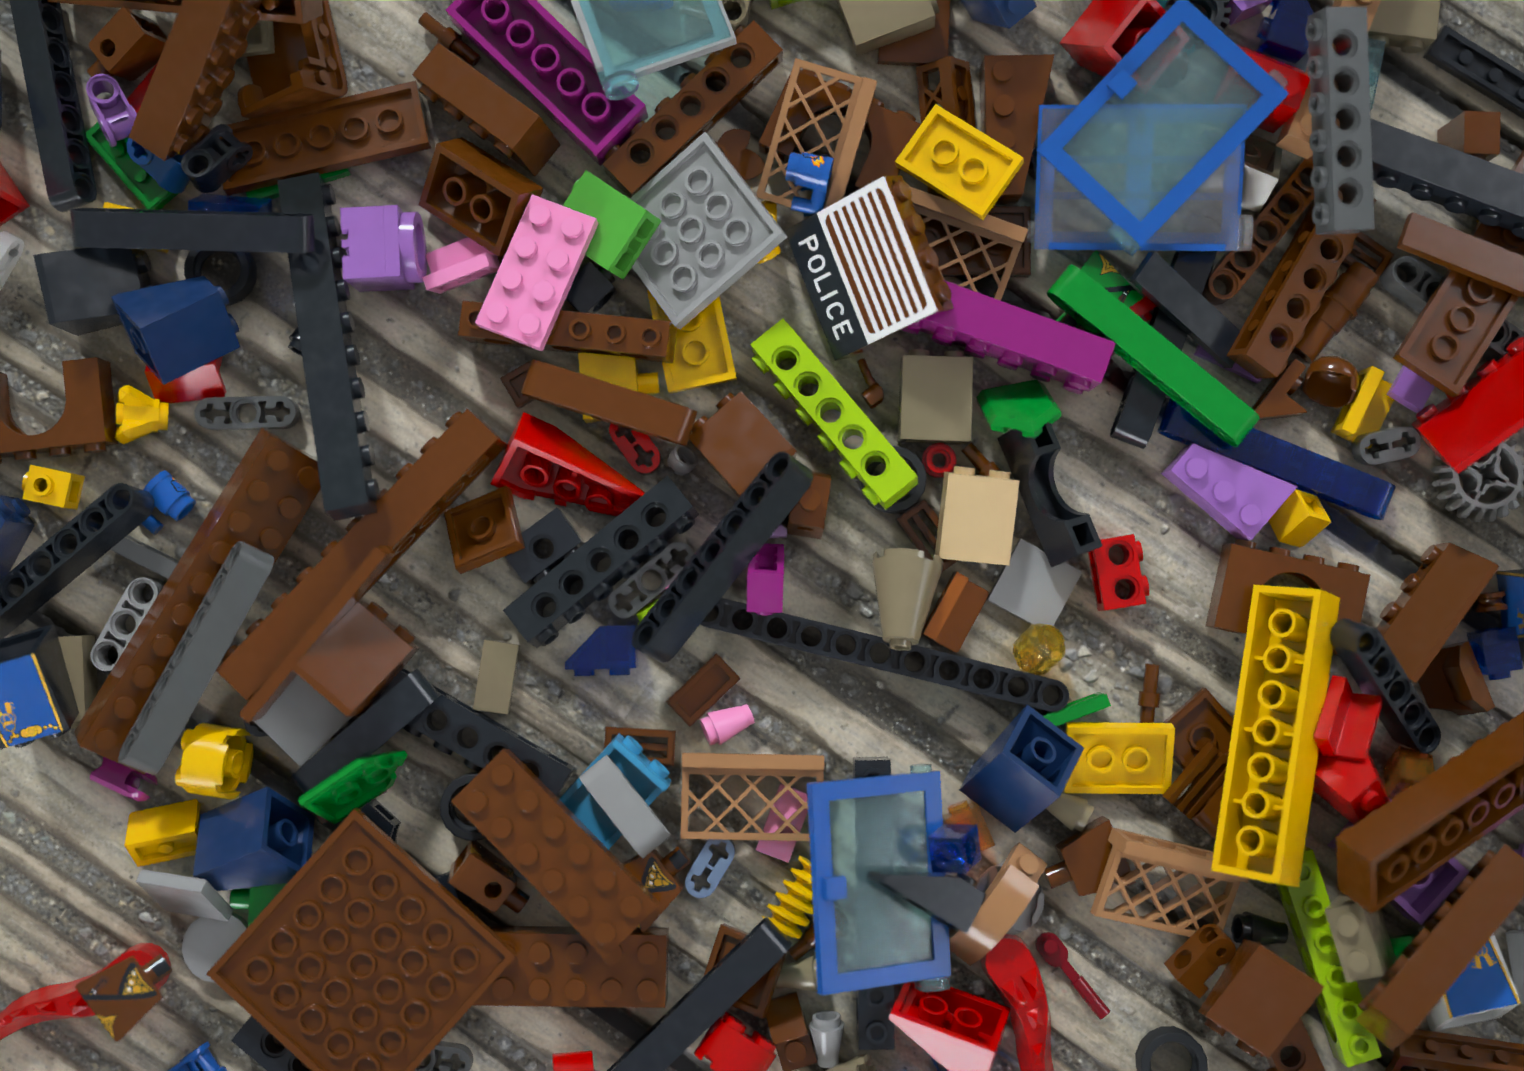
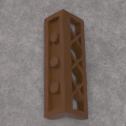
(954, 88)
(1456, 1053)

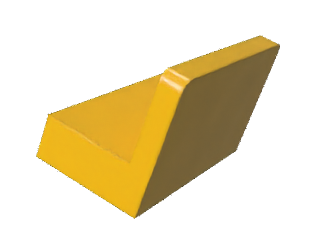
(1368, 407)
(163, 832)

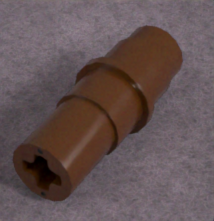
(1336, 309)

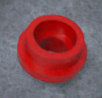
(941, 449)

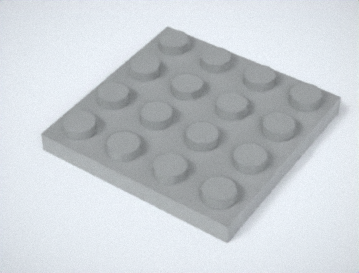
(707, 233)

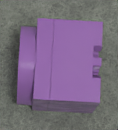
(383, 248)

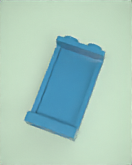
(645, 776)

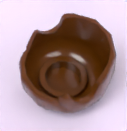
(1331, 381)

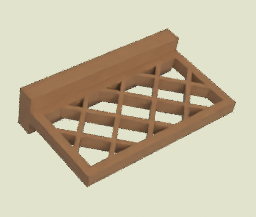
(848, 138)
(990, 228)
(742, 765)
(1169, 855)

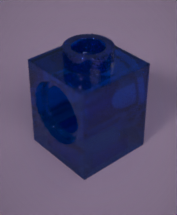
(1496, 651)
(954, 848)

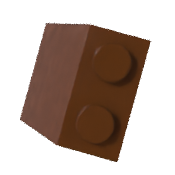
(738, 441)
(357, 658)
(1258, 999)

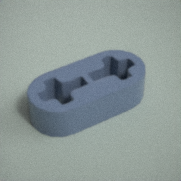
(717, 870)

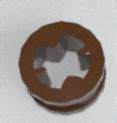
(1490, 602)

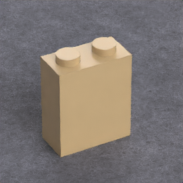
(977, 516)

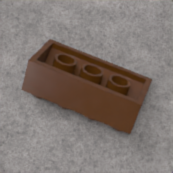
(1433, 604)

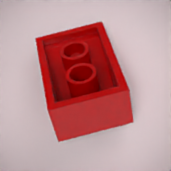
(952, 1026)

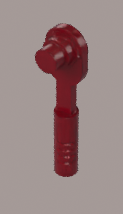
(1056, 955)

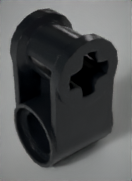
(217, 157)

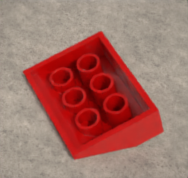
(1481, 415)

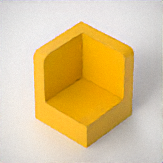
(1299, 519)

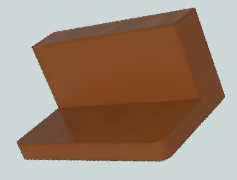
(955, 612)

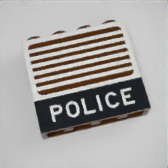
(868, 266)

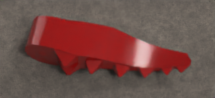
(1020, 984)
(63, 999)

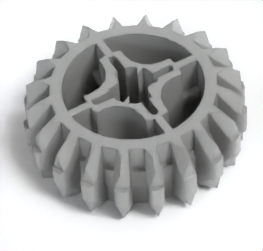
(1466, 498)

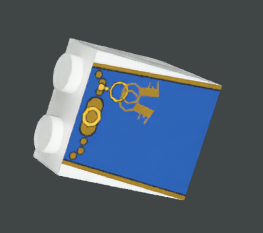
(1478, 994)

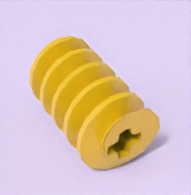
(795, 902)

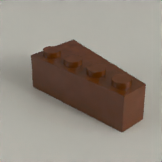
(1009, 107)
(486, 108)

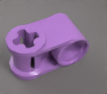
(113, 114)

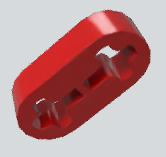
(631, 455)

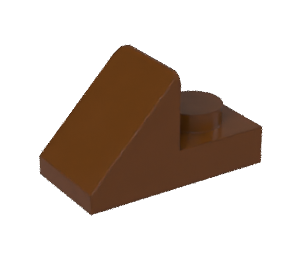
(1274, 401)
(790, 1032)

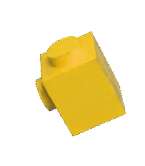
(52, 487)

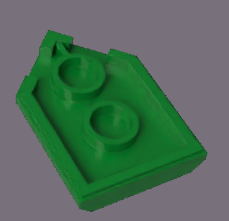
(1019, 407)
(353, 786)

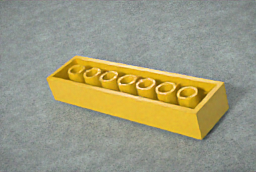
(1273, 733)

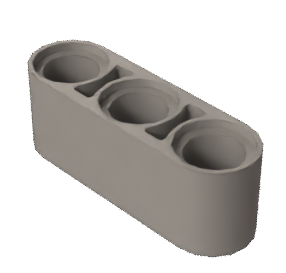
(115, 632)
(624, 806)

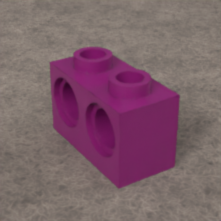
(766, 580)

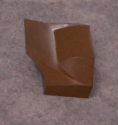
(1456, 682)

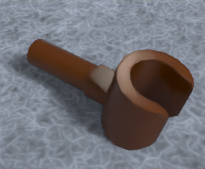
(874, 394)

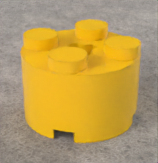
(214, 760)

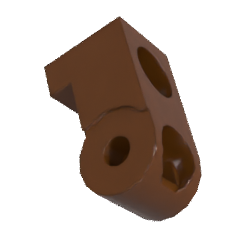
(1201, 958)

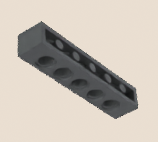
(1351, 105)

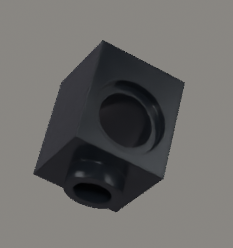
(591, 289)

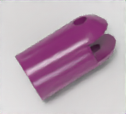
(122, 779)

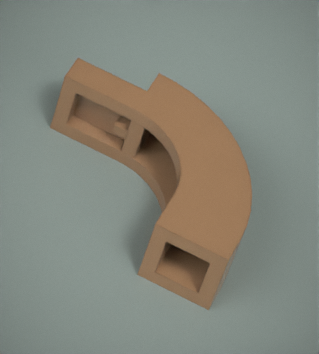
(1002, 906)

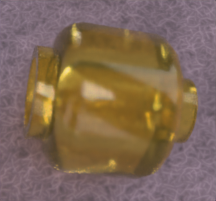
(1039, 649)

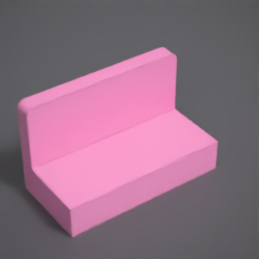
(458, 265)

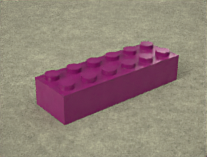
(549, 69)
(1019, 340)

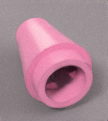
(726, 723)

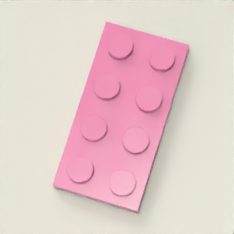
(537, 272)

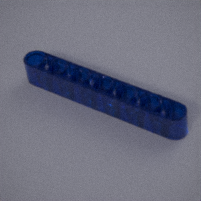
(1287, 462)

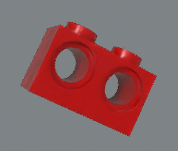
(1107, 574)

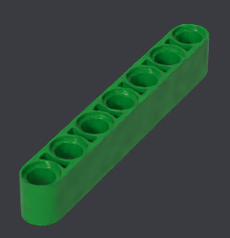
(1153, 356)

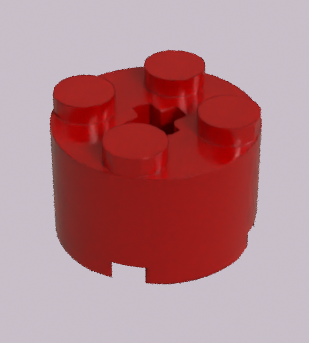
(734, 1049)

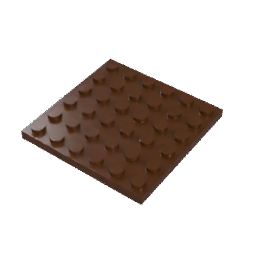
(361, 957)

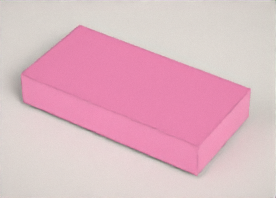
(787, 805)

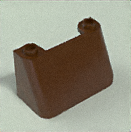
(299, 73)

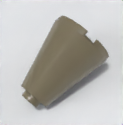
(904, 593)

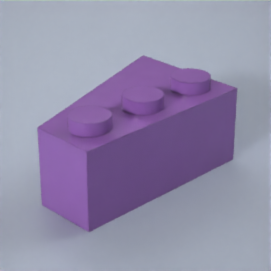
(1228, 490)

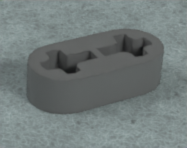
(1388, 452)

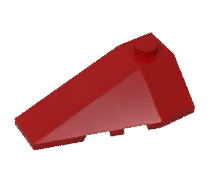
(554, 466)

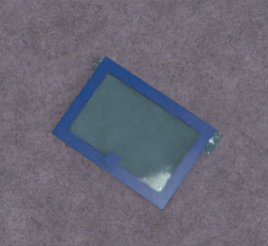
(1162, 123)
(860, 928)

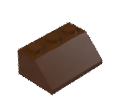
(476, 193)

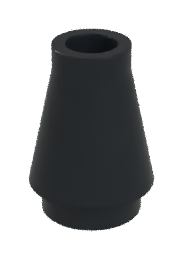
(1258, 929)

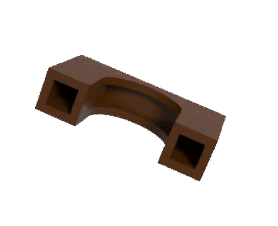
(885, 129)
(85, 423)
(1244, 566)

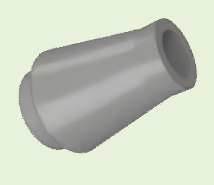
(827, 1037)

